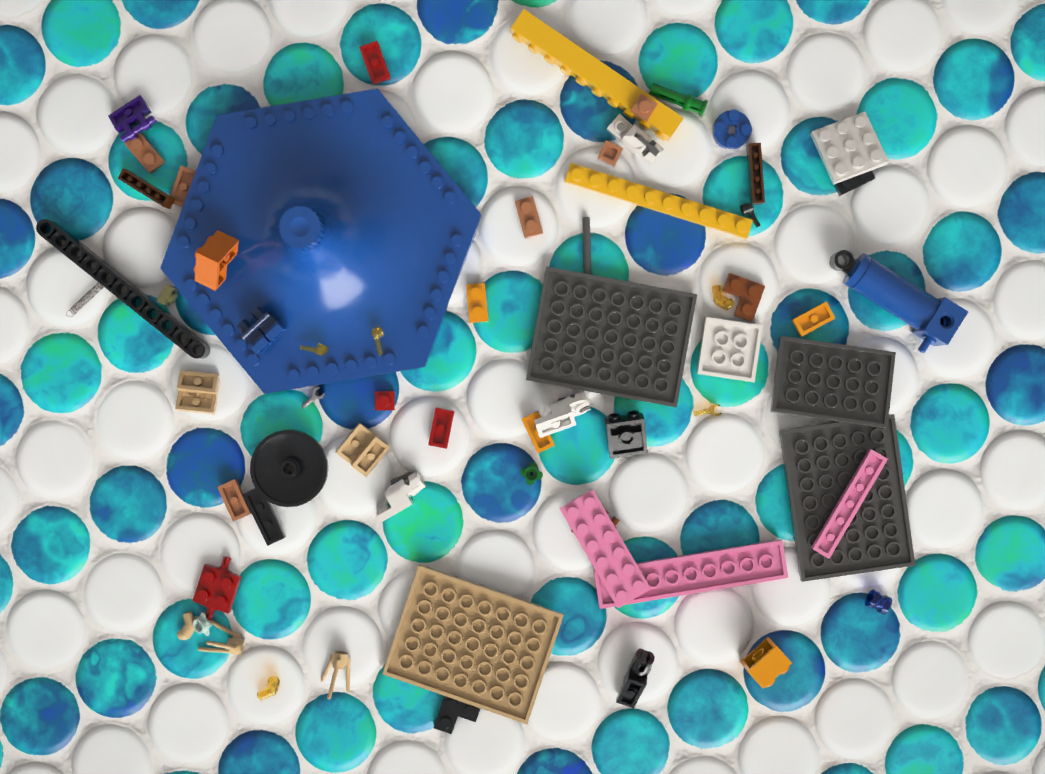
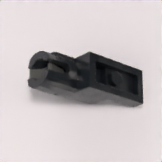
(635, 678)

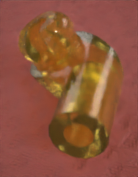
(720, 300)
(271, 690)

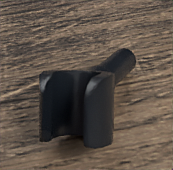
(749, 209)

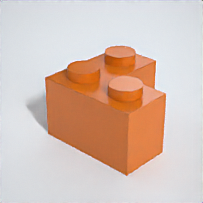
(214, 258)

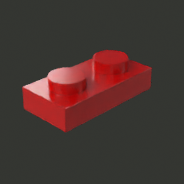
(375, 62)
(441, 428)

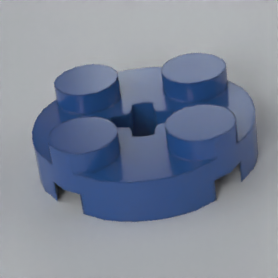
(742, 126)

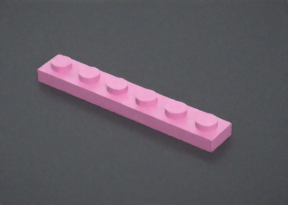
(849, 503)

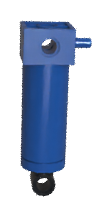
(930, 317)

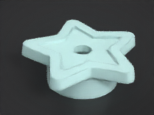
(201, 624)

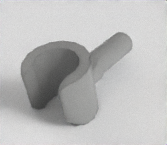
(312, 398)

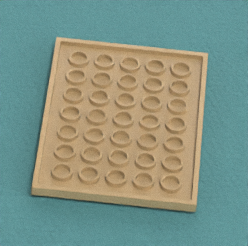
(473, 644)

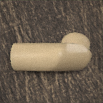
(188, 629)

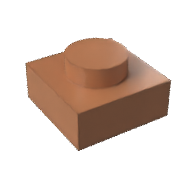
(643, 107)
(610, 153)

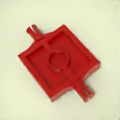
(217, 588)

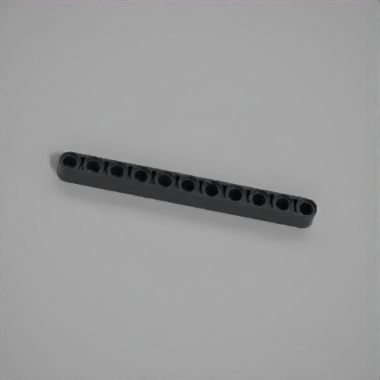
(114, 286)

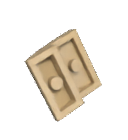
(197, 392)
(362, 449)

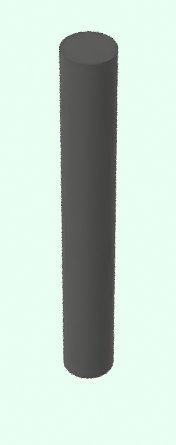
(586, 245)

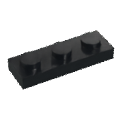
(264, 517)

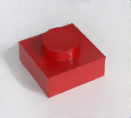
(384, 400)

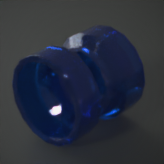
(878, 601)

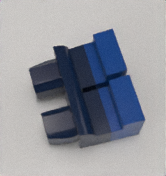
(263, 331)

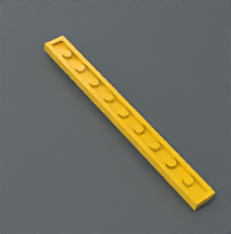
(658, 201)

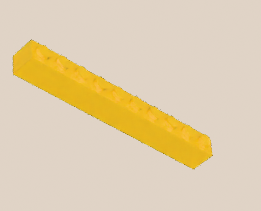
(592, 73)

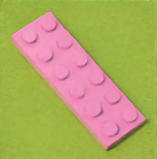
(605, 548)

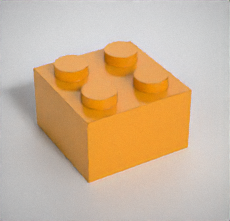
(766, 663)

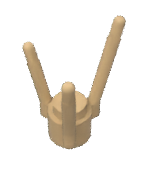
(233, 646)
(339, 660)

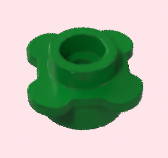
(531, 478)

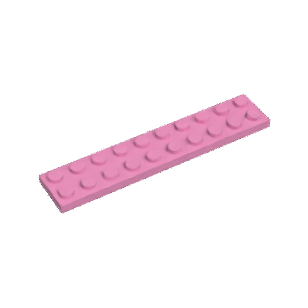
(706, 571)

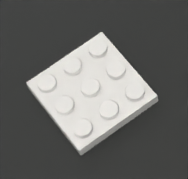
(849, 148)
(729, 349)

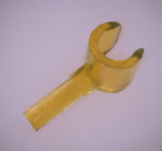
(378, 333)
(321, 349)
(710, 410)

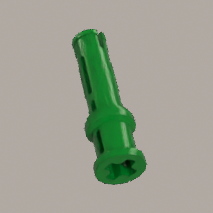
(688, 102)

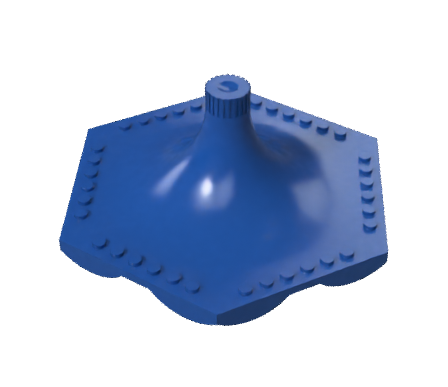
(336, 235)

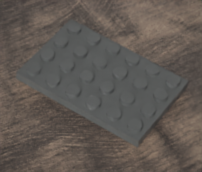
(833, 382)

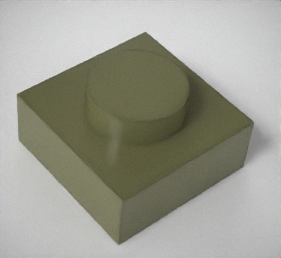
(168, 295)

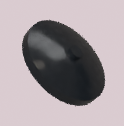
(289, 468)

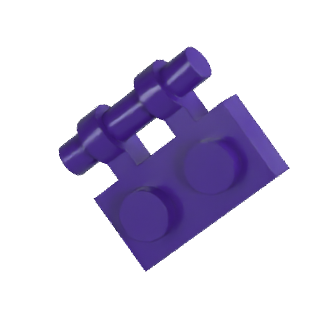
(130, 114)

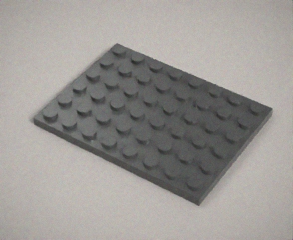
(611, 337)
(817, 471)

